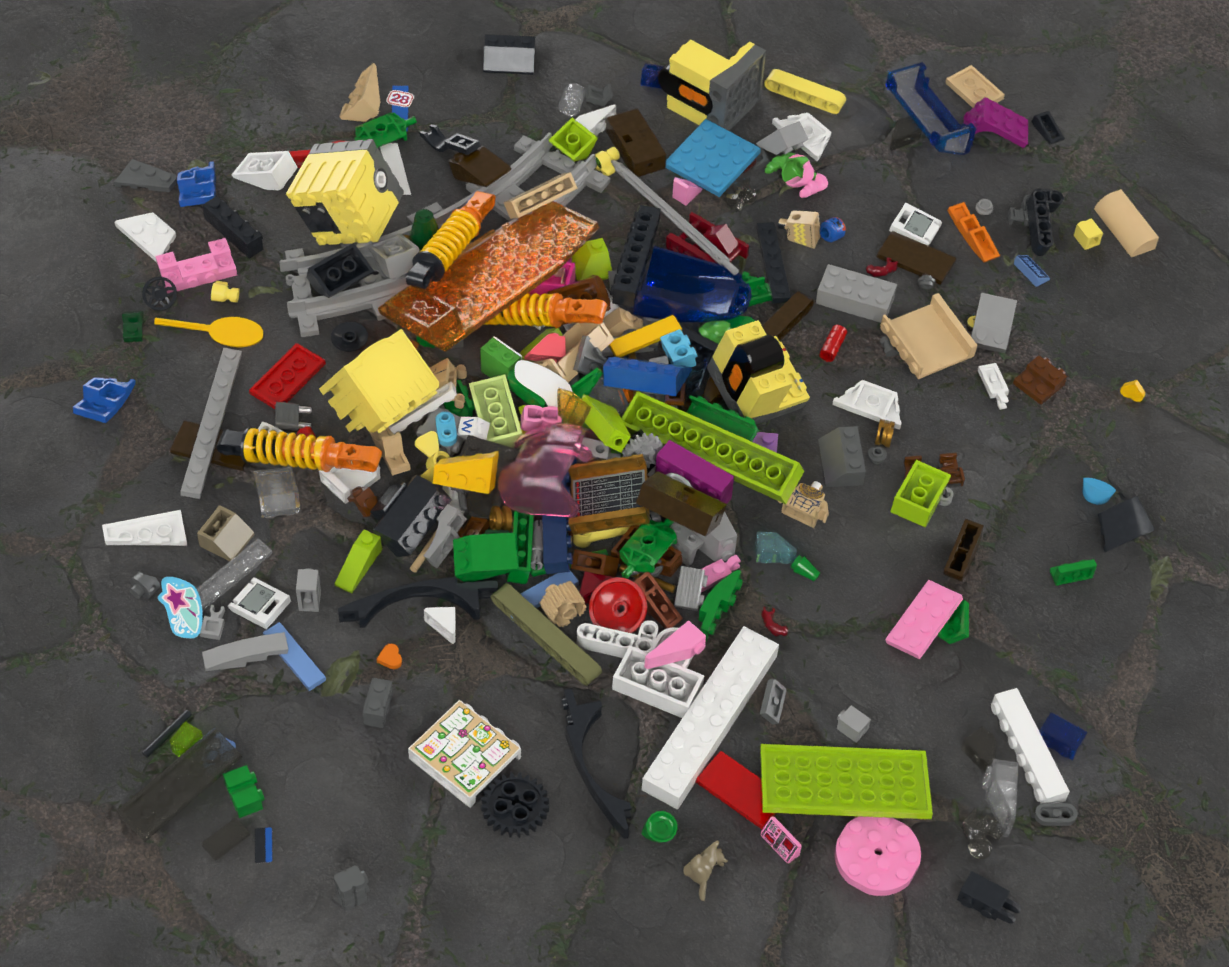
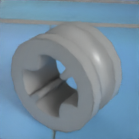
(946, 501)

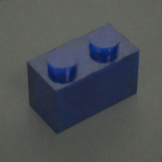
(1062, 736)

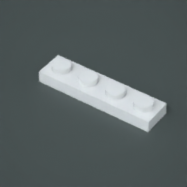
(444, 394)

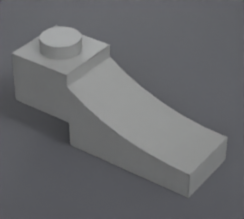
(449, 523)

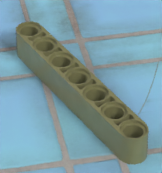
(546, 634)

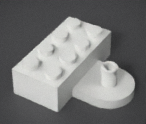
(664, 687)

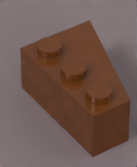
(670, 560)

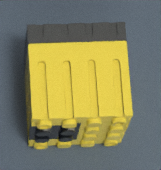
(345, 192)

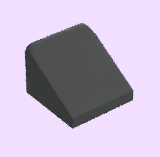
(762, 159)

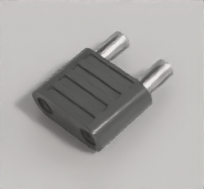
(288, 416)

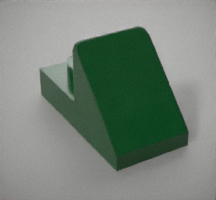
(132, 326)

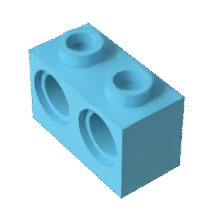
(678, 350)

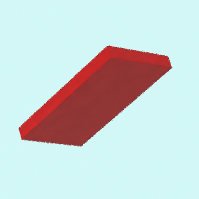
(287, 376)
(735, 787)

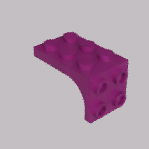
(995, 118)

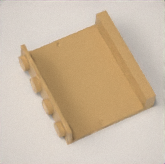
(929, 338)

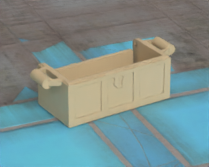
(564, 367)

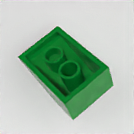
(485, 556)

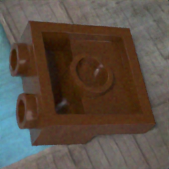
(1040, 379)

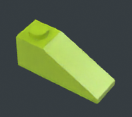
(359, 560)

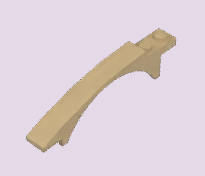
(391, 450)

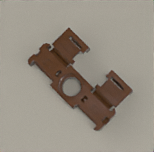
(949, 466)

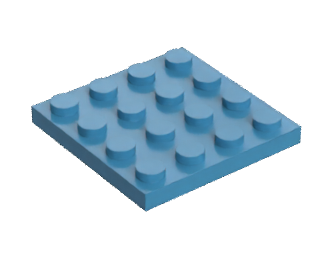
(712, 157)

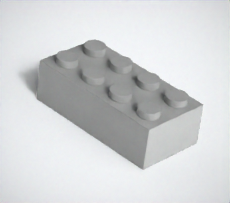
(855, 293)

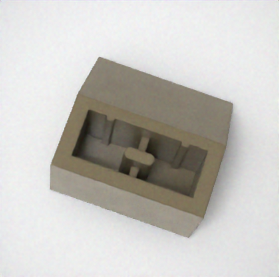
(224, 534)

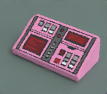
(781, 840)

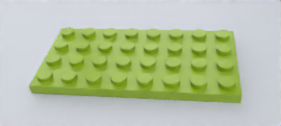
(845, 781)

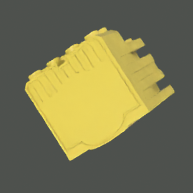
(381, 384)

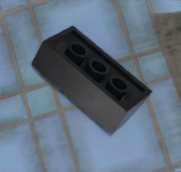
(411, 516)

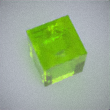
(185, 738)

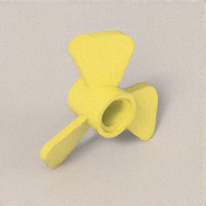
(429, 446)

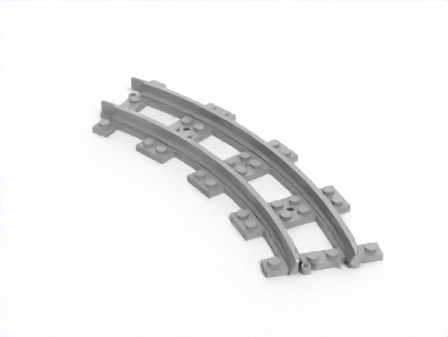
(380, 288)

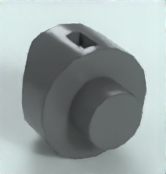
(141, 585)

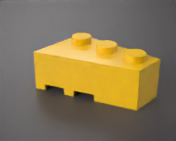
(468, 472)

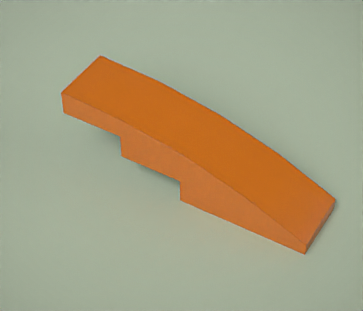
(973, 233)

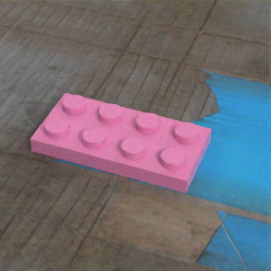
(924, 619)

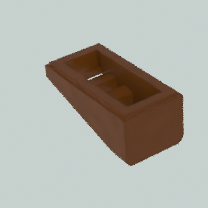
(678, 399)

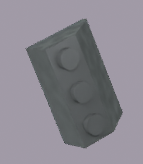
(842, 457)

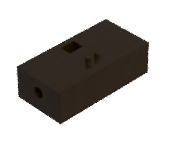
(636, 142)
(681, 503)

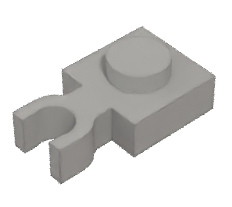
(213, 625)

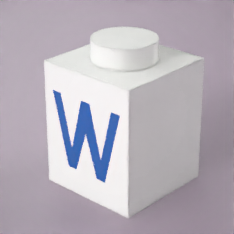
(474, 427)

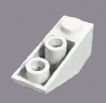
(596, 120)

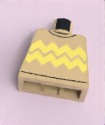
(802, 227)

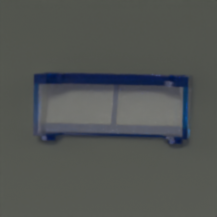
(928, 111)

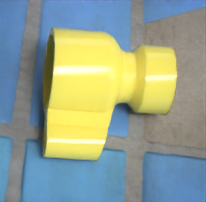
(604, 159)
(221, 292)

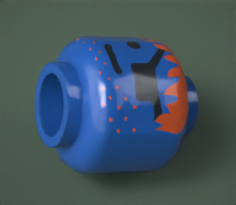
(832, 229)

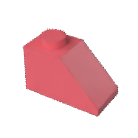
(550, 347)

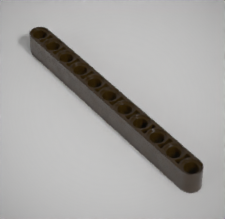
(778, 325)

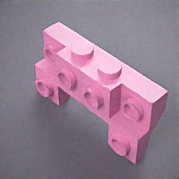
(200, 269)

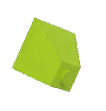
(592, 260)

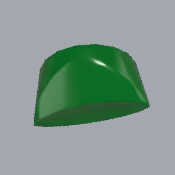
(660, 827)

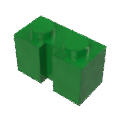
(243, 792)

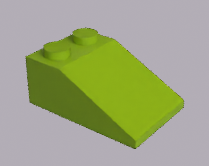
(920, 493)

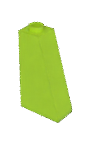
(606, 424)

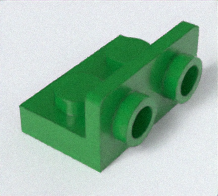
(466, 411)
(1073, 572)

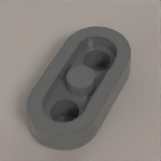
(1054, 813)

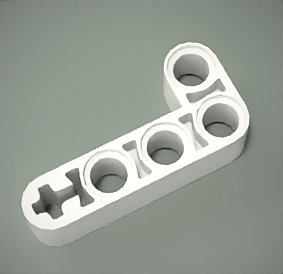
(613, 647)

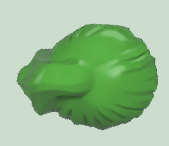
(714, 330)

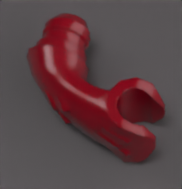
(882, 271)
(773, 627)

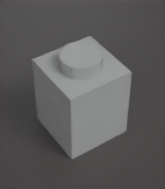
(853, 723)

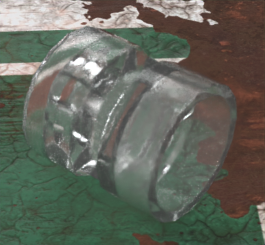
(572, 99)

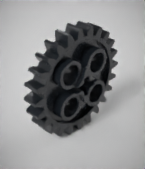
(515, 804)

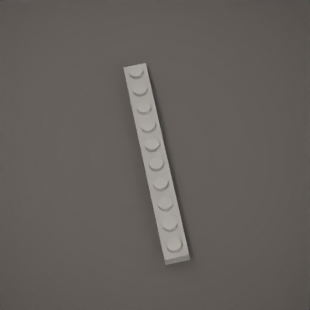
(211, 423)

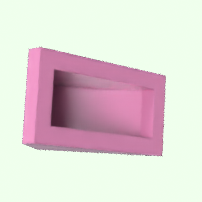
(685, 190)

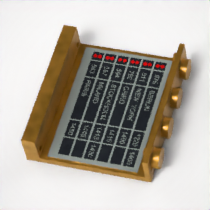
(608, 494)

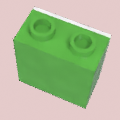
(498, 358)

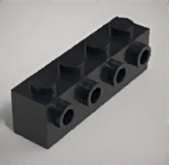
(233, 227)

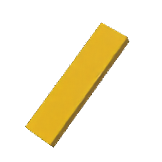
(644, 336)

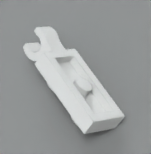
(994, 384)

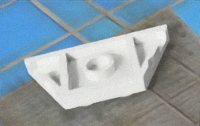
(815, 131)
(148, 233)
(871, 402)

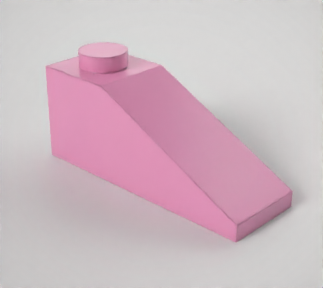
(677, 647)

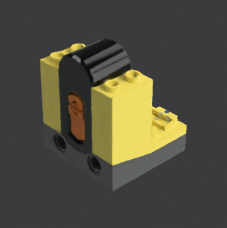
(712, 87)
(756, 374)

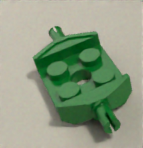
(394, 129)
(643, 556)

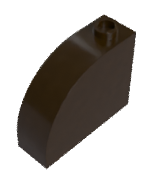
(964, 550)

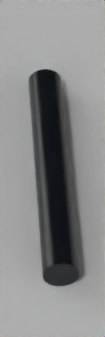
(166, 733)

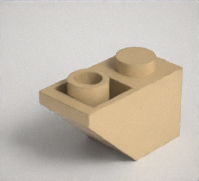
(621, 320)

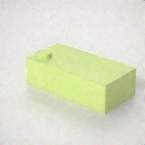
(495, 405)

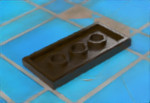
(916, 257)
(185, 441)

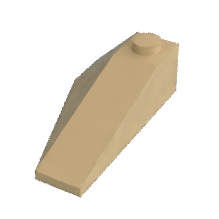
(364, 99)

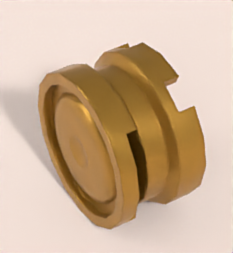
(886, 433)

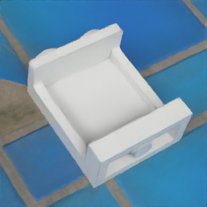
(344, 480)

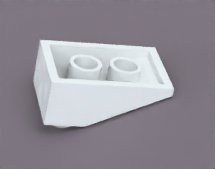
(266, 169)

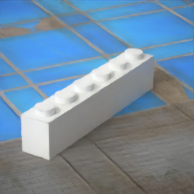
(1029, 747)

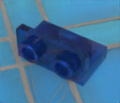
(649, 75)

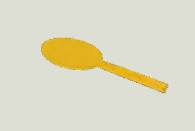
(226, 331)

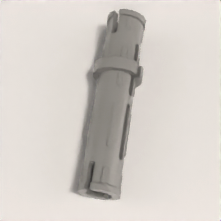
(537, 546)

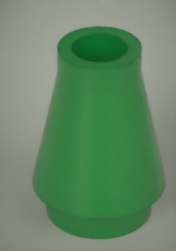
(804, 568)

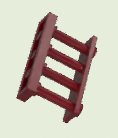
(679, 245)

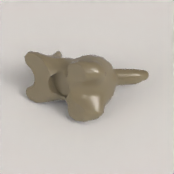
(701, 866)

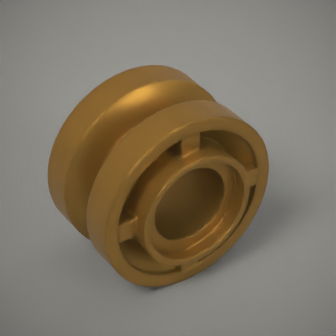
(500, 518)

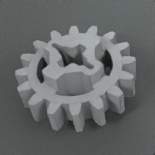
(645, 445)

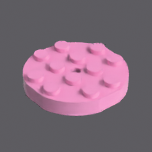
(877, 873)

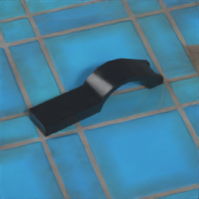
(457, 142)

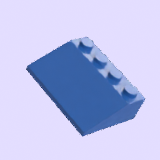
(644, 375)

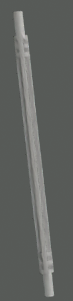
(673, 216)

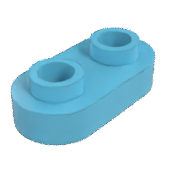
(446, 427)

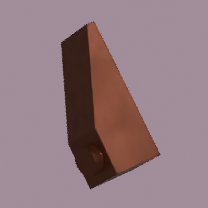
(657, 602)

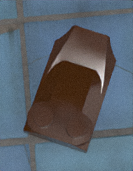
(585, 289)

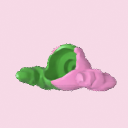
(798, 173)

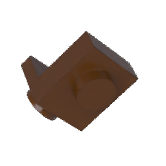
(364, 499)

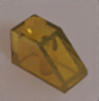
(571, 407)

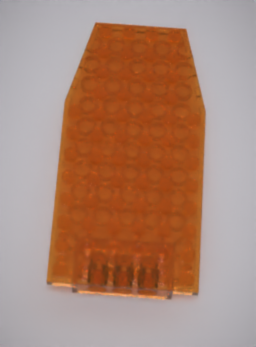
(491, 275)

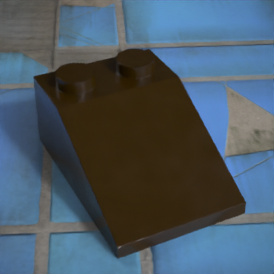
(478, 167)

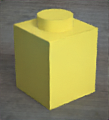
(1088, 234)

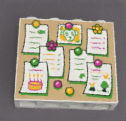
(463, 752)

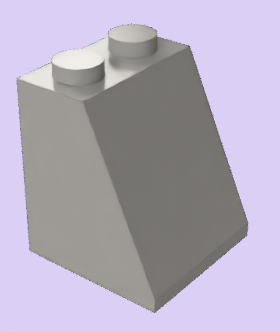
(720, 542)

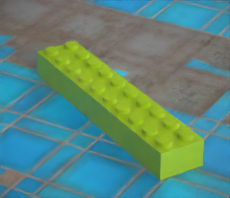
(745, 460)

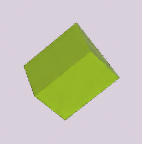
(574, 140)

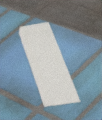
(393, 158)

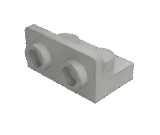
(686, 543)

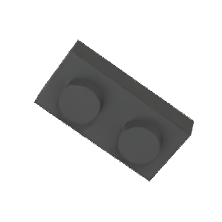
(773, 701)

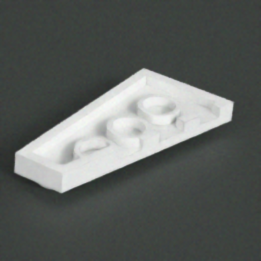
(149, 530)

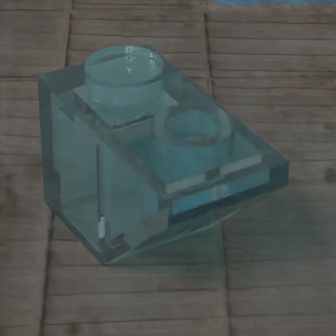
(773, 549)

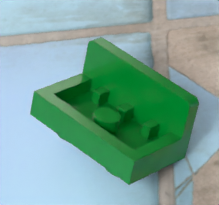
(957, 625)

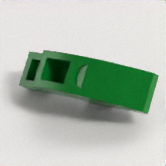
(719, 600)

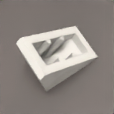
(442, 620)

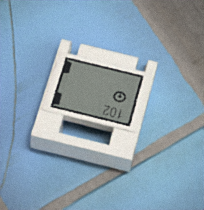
(918, 226)
(256, 599)

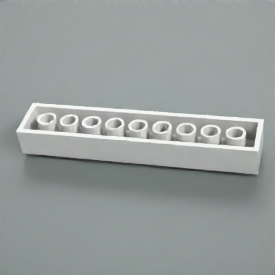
(709, 718)

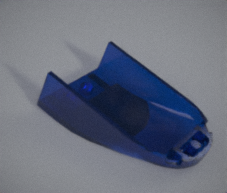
(690, 289)

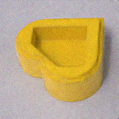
(1133, 390)

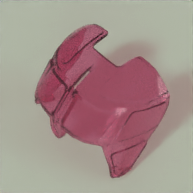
(535, 478)

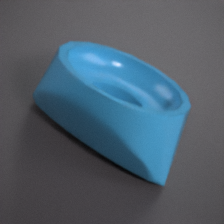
(1097, 491)

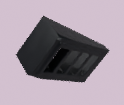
(1038, 123)

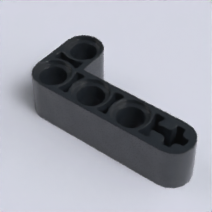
(1039, 207)

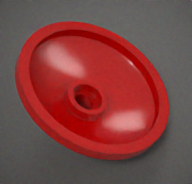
(612, 595)

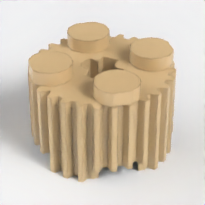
(562, 603)

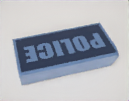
(1031, 270)

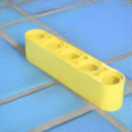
(805, 91)

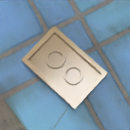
(973, 86)

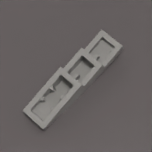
(243, 651)

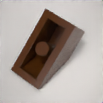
(595, 563)

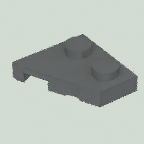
(588, 357)

